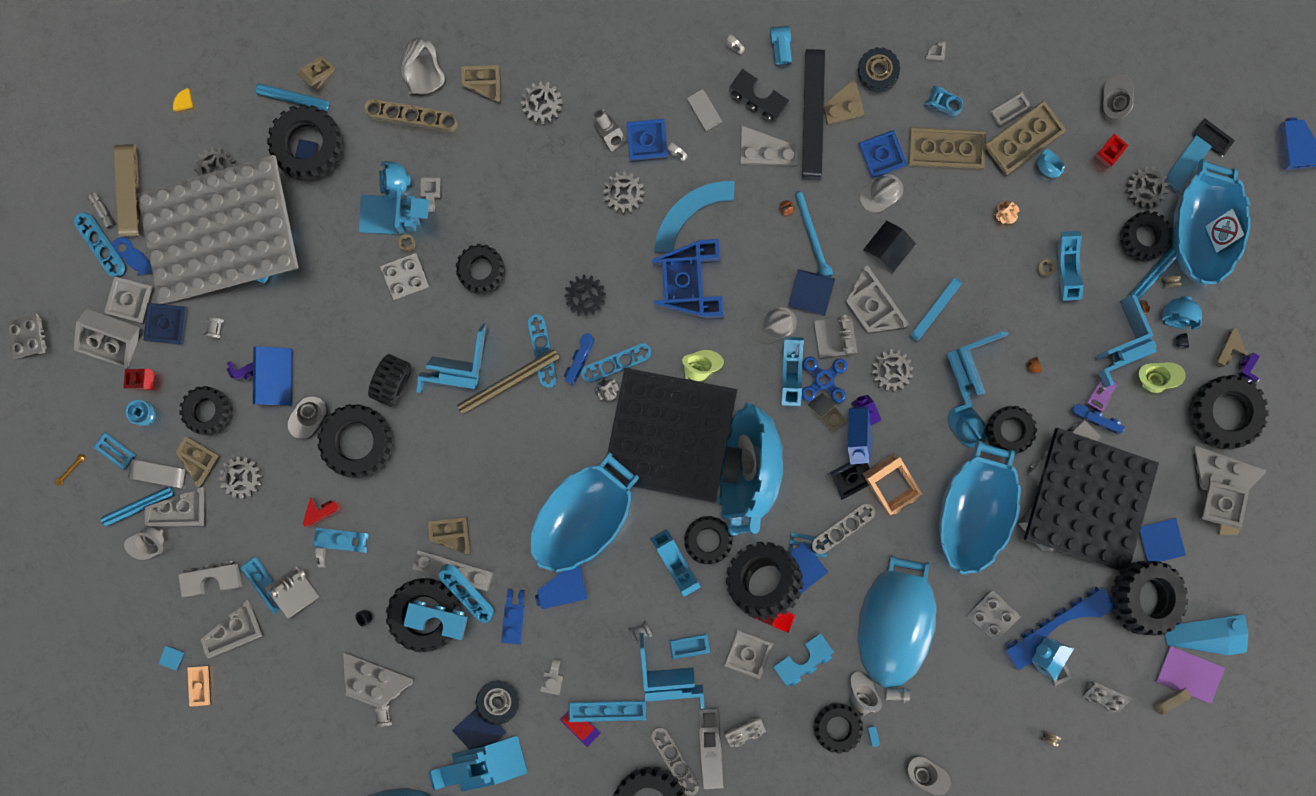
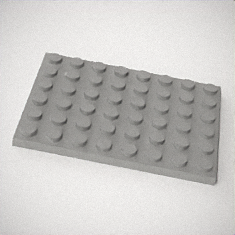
(217, 230)

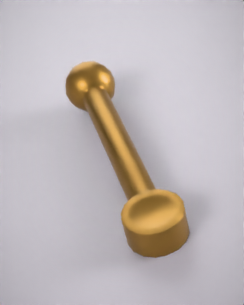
(59, 481)

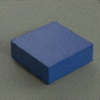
(306, 149)

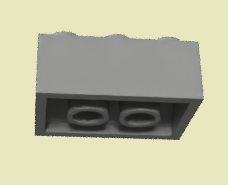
(105, 338)

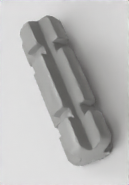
(100, 210)

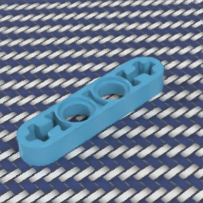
(99, 244)
(936, 309)
(539, 351)
(615, 360)
(451, 577)

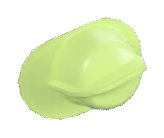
(701, 363)
(1160, 376)

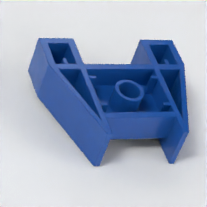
(684, 280)

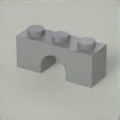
(193, 581)

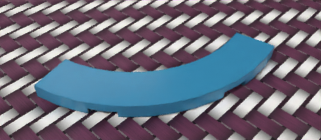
(686, 208)

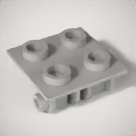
(404, 276)
(26, 336)
(835, 336)
(292, 592)
(994, 615)
(1106, 696)
(738, 736)

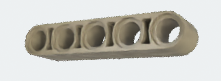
(403, 110)
(126, 190)

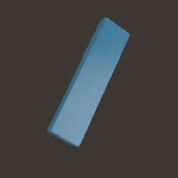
(607, 711)

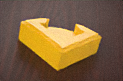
(182, 101)

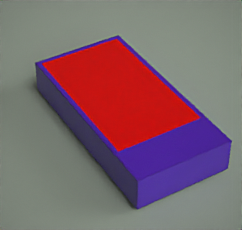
(582, 730)

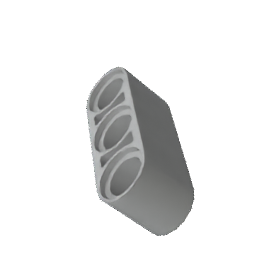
(156, 473)

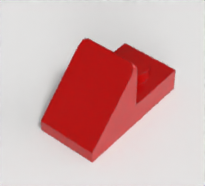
(1111, 151)
(139, 379)
(314, 514)
(783, 622)

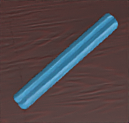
(290, 96)
(1155, 273)
(136, 506)

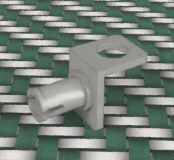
(608, 129)

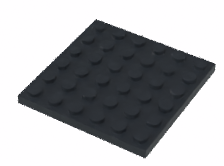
(672, 433)
(1091, 500)

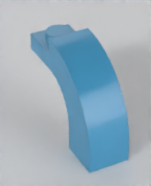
(1069, 265)
(792, 371)
(675, 562)

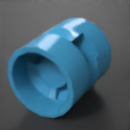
(140, 412)

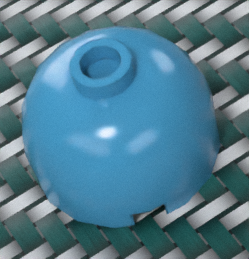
(392, 178)
(1182, 313)

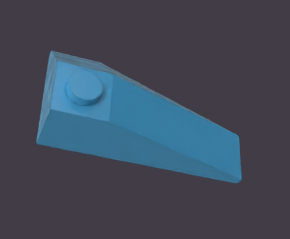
(1216, 635)

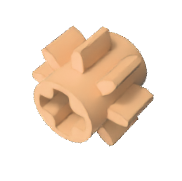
(1007, 212)

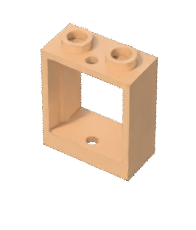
(884, 468)

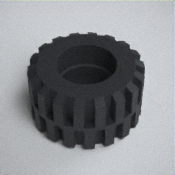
(1157, 224)
(472, 254)
(389, 380)
(191, 402)
(1025, 421)
(692, 547)
(850, 740)

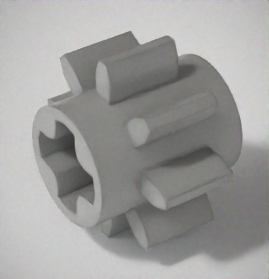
(607, 389)

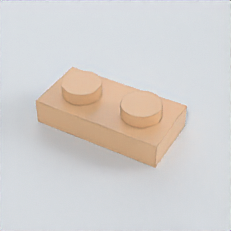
(198, 686)

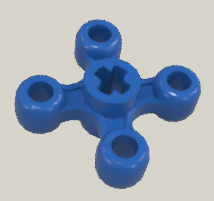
(830, 385)

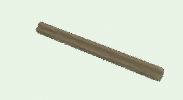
(508, 381)

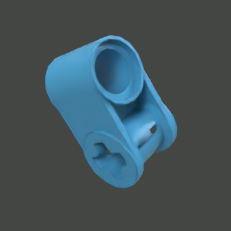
(943, 101)

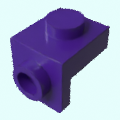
(1248, 363)
(244, 372)
(866, 401)

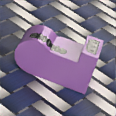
(1100, 396)

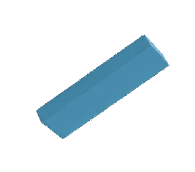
(1187, 163)
(260, 579)

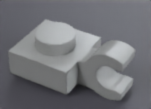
(430, 189)
(552, 681)

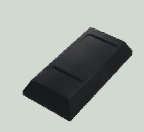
(1214, 136)

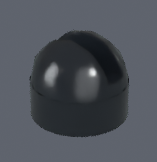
(1181, 341)
(363, 617)

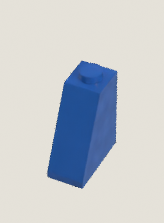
(1297, 144)
(859, 435)
(562, 589)

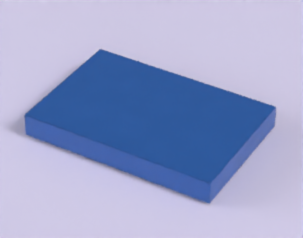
(271, 376)

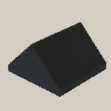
(889, 246)
(849, 479)

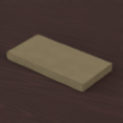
(1025, 137)
(947, 148)

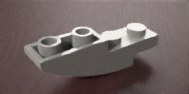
(711, 749)

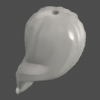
(420, 67)

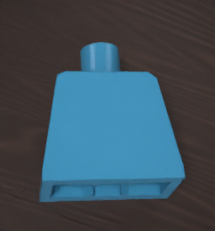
(1051, 657)

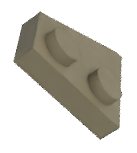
(482, 80)
(844, 105)
(196, 459)
(450, 533)

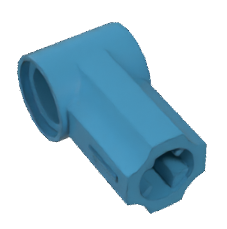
(781, 41)

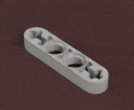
(844, 530)
(677, 759)

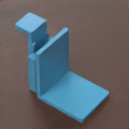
(391, 215)
(1132, 350)
(966, 370)
(454, 371)
(669, 683)
(482, 766)

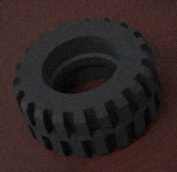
(289, 123)
(1254, 412)
(329, 441)
(747, 564)
(1170, 598)
(397, 612)
(650, 778)

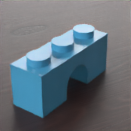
(419, 614)
(818, 651)

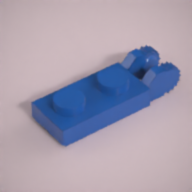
(579, 357)
(1096, 418)
(513, 619)

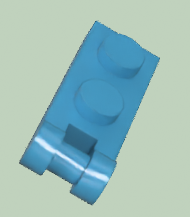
(339, 539)

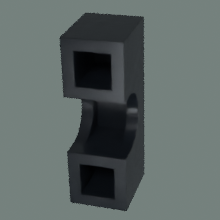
(770, 107)

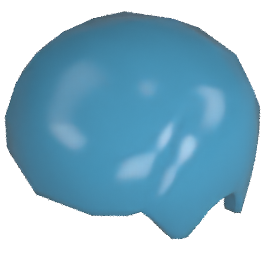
(1050, 164)

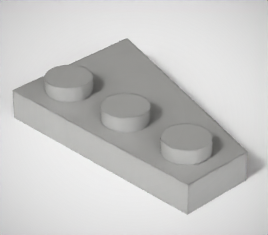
(766, 150)
(178, 511)
(234, 631)

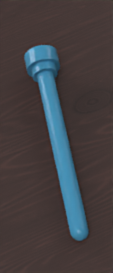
(823, 268)

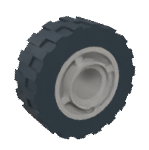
(501, 691)

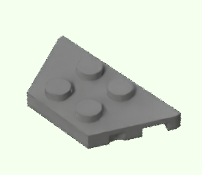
(873, 305)
(1224, 470)
(371, 682)

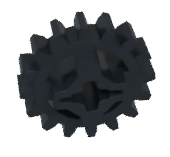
(587, 287)

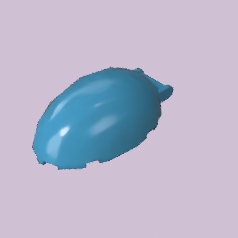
(1199, 204)
(752, 498)
(979, 510)
(581, 516)
(897, 624)

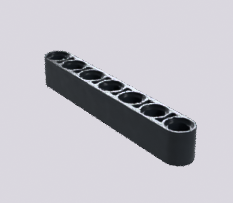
(813, 113)

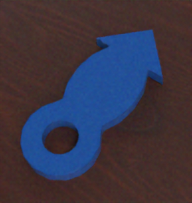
(133, 257)

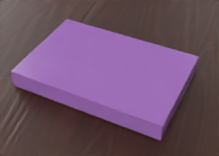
(1190, 672)

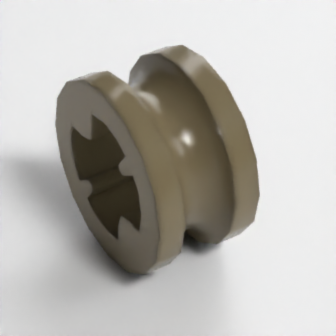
(406, 237)
(1041, 266)
(1172, 281)
(1051, 738)

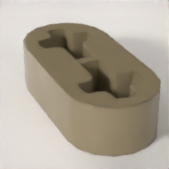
(1173, 701)

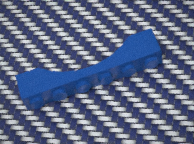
(1093, 605)

